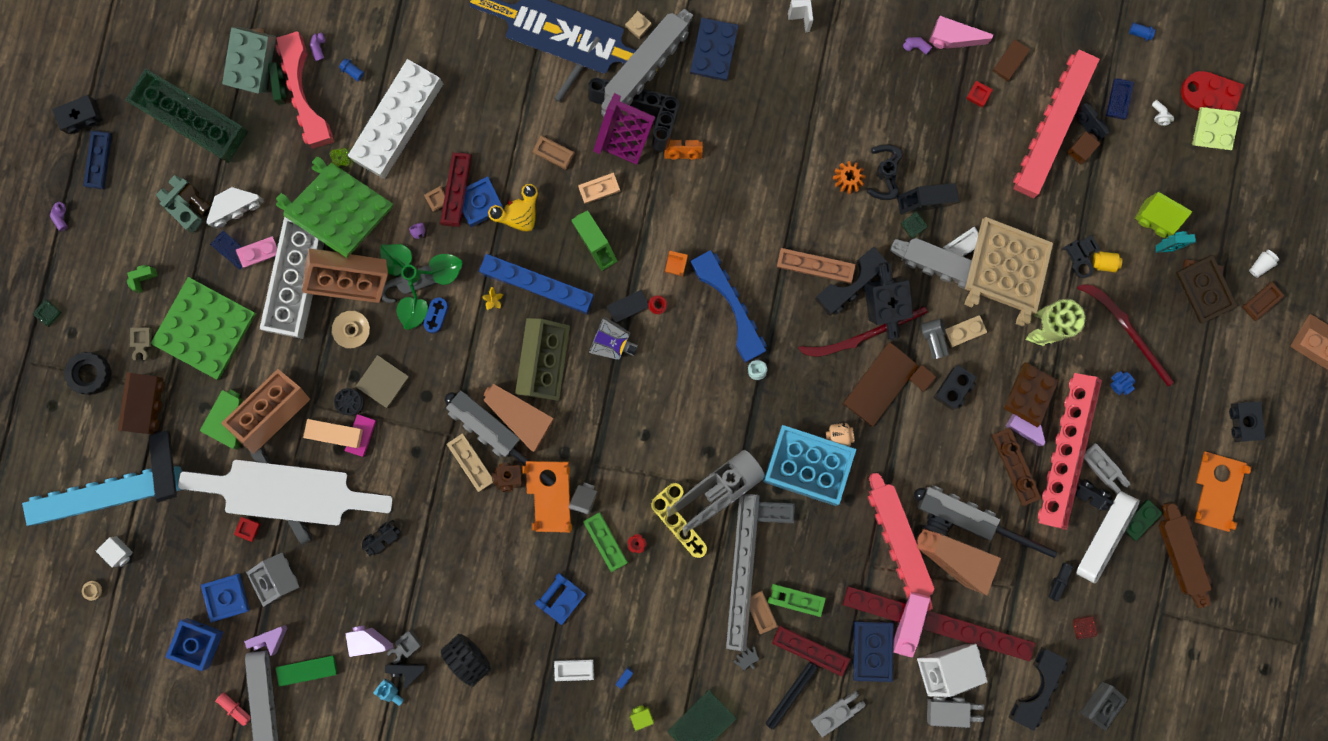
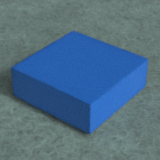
(623, 679)

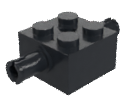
(888, 300)

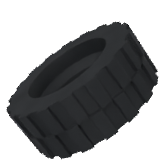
(72, 373)

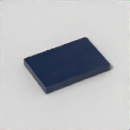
(873, 651)

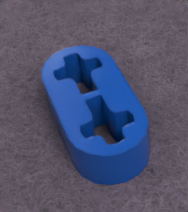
(431, 313)

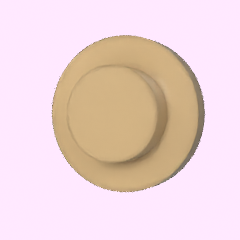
(91, 590)

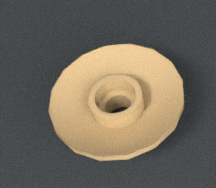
(342, 325)

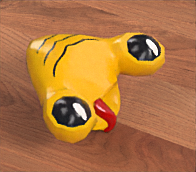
(518, 213)

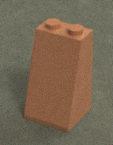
(964, 563)

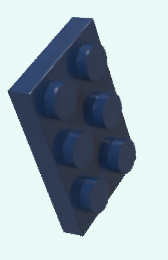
(714, 49)

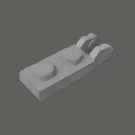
(1104, 468)
(836, 714)

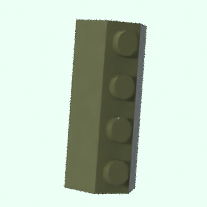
(542, 359)

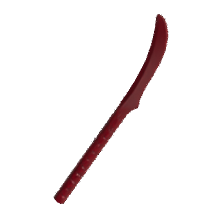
(1123, 318)
(854, 341)

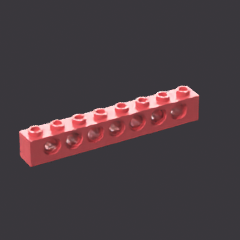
(1074, 461)

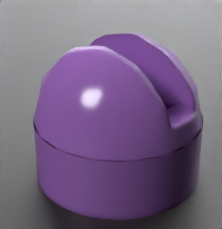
(417, 229)

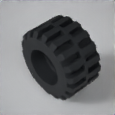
(465, 660)

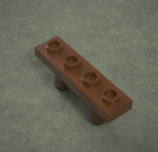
(1016, 466)

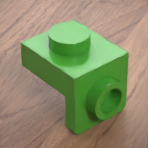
(142, 273)

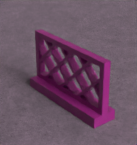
(610, 126)

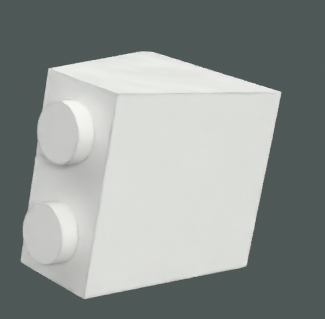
(952, 670)

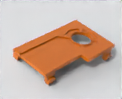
(1219, 498)
(553, 501)

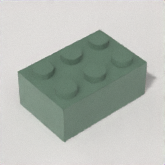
(248, 60)

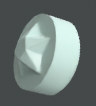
(757, 369)

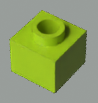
(641, 717)

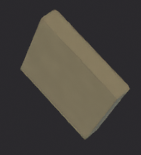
(382, 381)

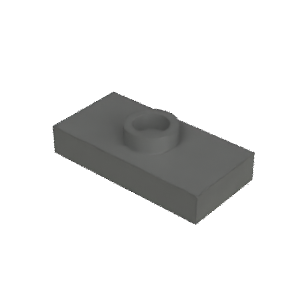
(776, 512)

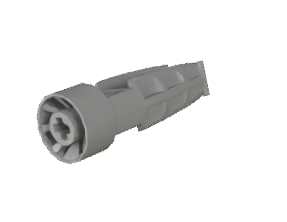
(744, 472)

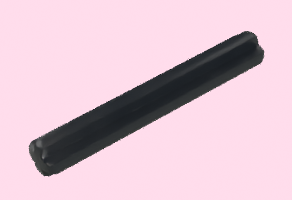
(791, 695)

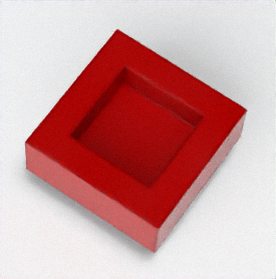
(979, 94)
(247, 529)

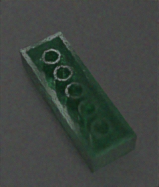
(186, 115)

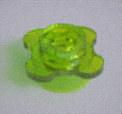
(344, 158)

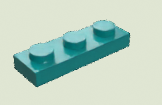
(1175, 242)

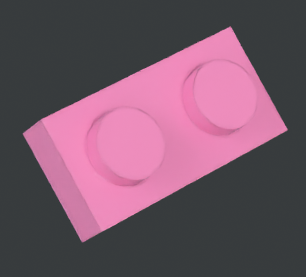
(257, 252)

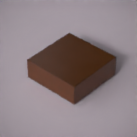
(922, 378)

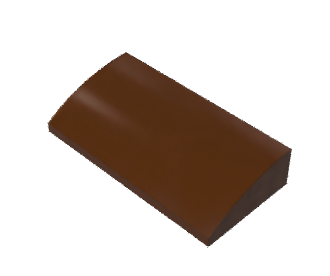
(880, 384)

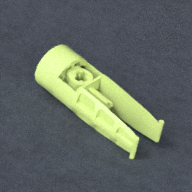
(1058, 318)

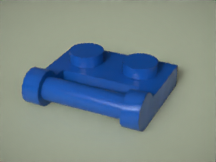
(565, 603)

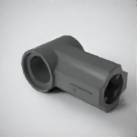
(935, 333)

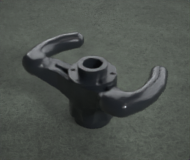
(891, 166)

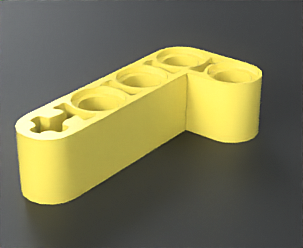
(670, 501)

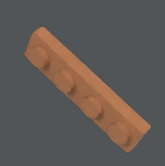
(815, 265)

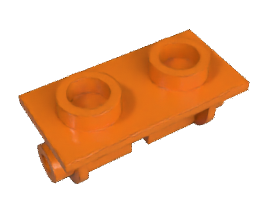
(692, 150)

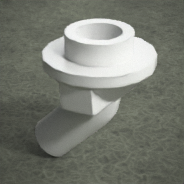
(1164, 116)

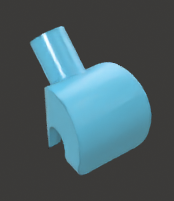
(388, 692)

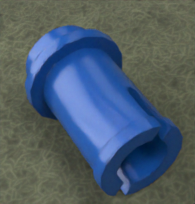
(1142, 31)
(351, 69)

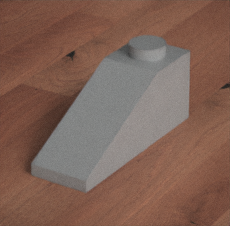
(583, 498)

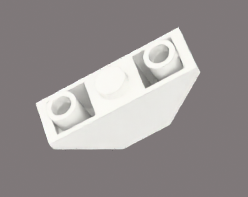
(231, 205)

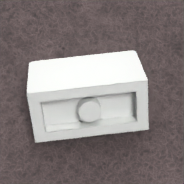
(801, 9)

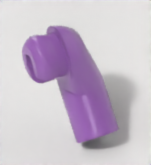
(917, 42)
(315, 45)
(57, 215)

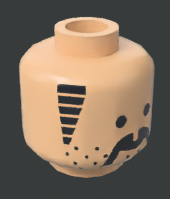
(840, 434)

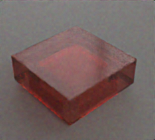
(1084, 627)

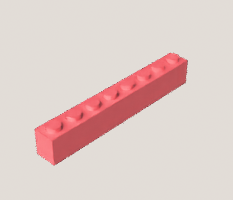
(1056, 123)

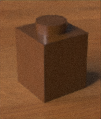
(1083, 147)

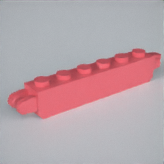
(900, 538)

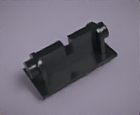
(1087, 117)
(1099, 499)
(373, 543)

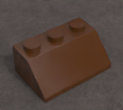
(141, 403)

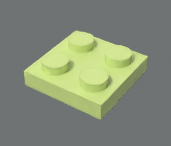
(1216, 128)

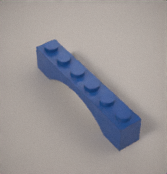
(709, 272)
(536, 283)

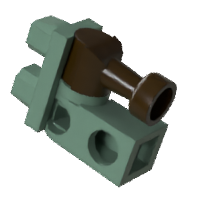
(179, 200)

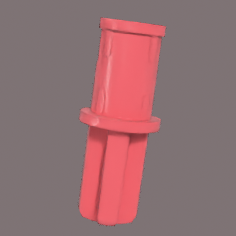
(233, 709)

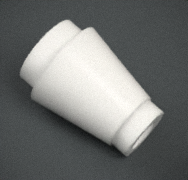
(1264, 263)

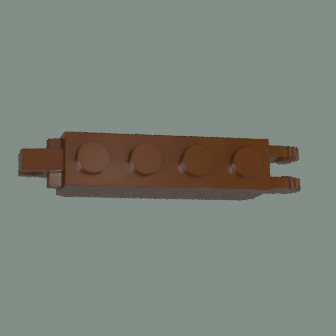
(1184, 555)

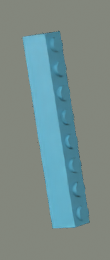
(92, 498)

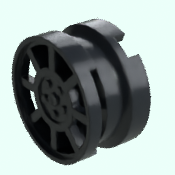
(349, 402)
(938, 525)

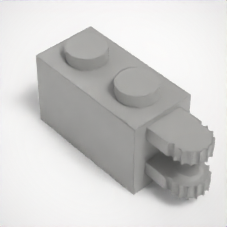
(952, 712)

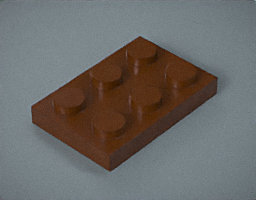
(1031, 394)

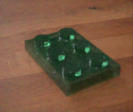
(703, 720)

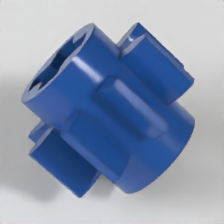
(1122, 383)

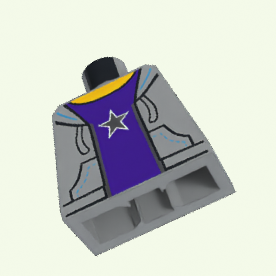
(612, 340)

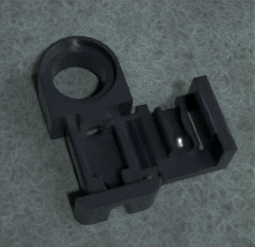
(1078, 252)

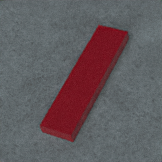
(456, 189)
(810, 650)

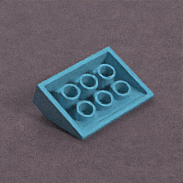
(809, 465)

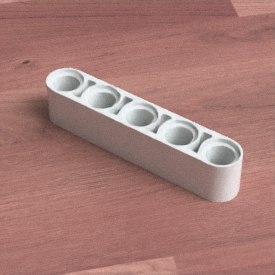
(1108, 537)

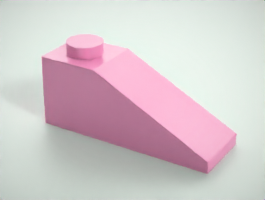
(953, 34)
(911, 625)

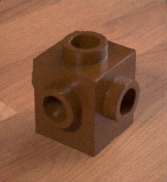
(511, 472)

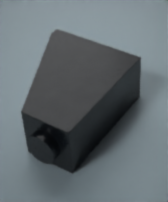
(928, 198)

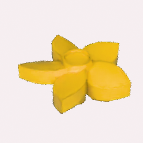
(492, 299)

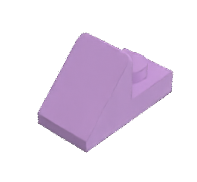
(272, 638)

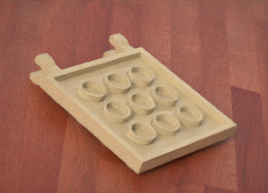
(1008, 268)

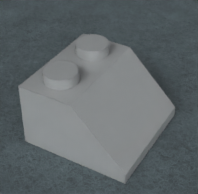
(272, 579)

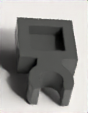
(406, 646)

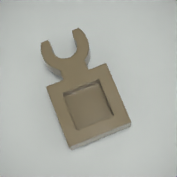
(140, 339)

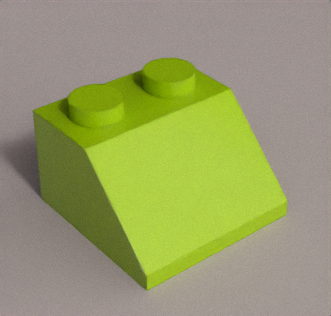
(1162, 215)

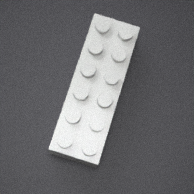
(395, 119)
(286, 305)

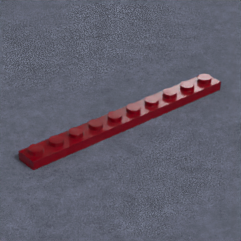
(942, 624)

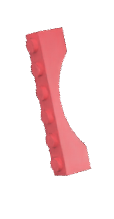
(294, 54)

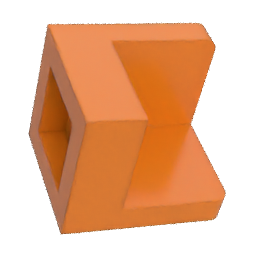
(676, 263)

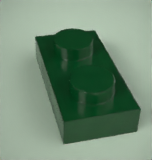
(278, 90)
(1142, 519)

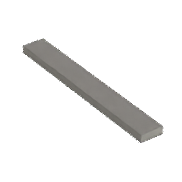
(742, 572)

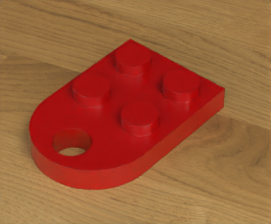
(1211, 92)

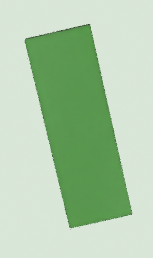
(605, 542)

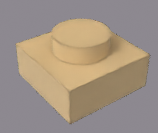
(638, 25)

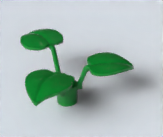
(398, 259)

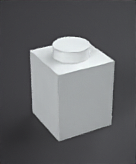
(114, 552)

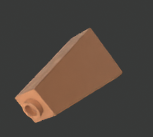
(523, 419)

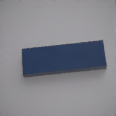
(97, 160)

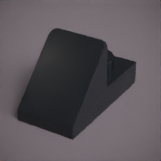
(410, 671)

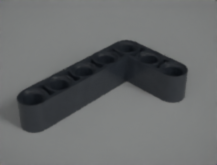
(653, 103)

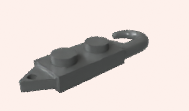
(402, 284)

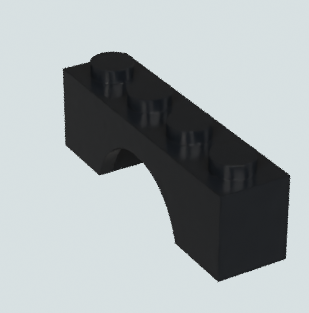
(833, 297)
(1029, 711)

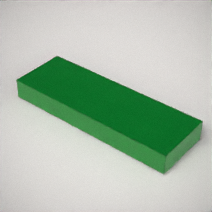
(306, 670)

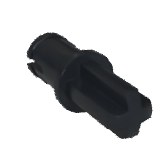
(1061, 582)

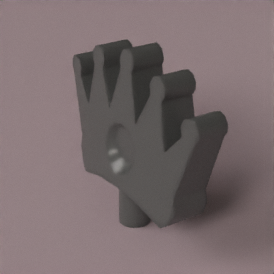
(747, 659)

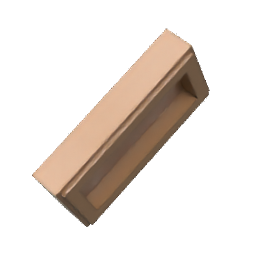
(553, 152)
(762, 613)

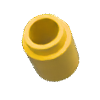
(1107, 261)

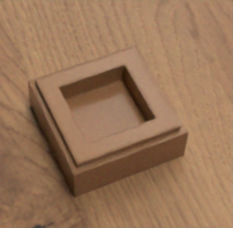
(435, 198)

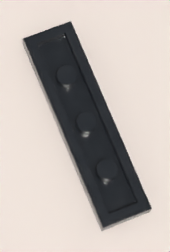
(162, 466)

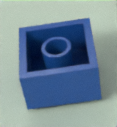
(194, 644)

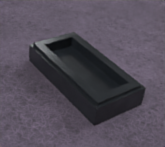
(628, 306)

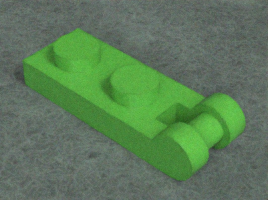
(797, 600)

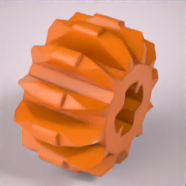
(856, 178)

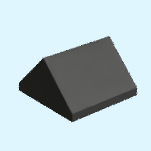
(1104, 705)

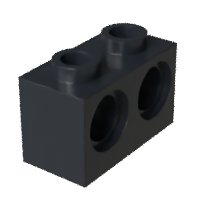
(951, 384)

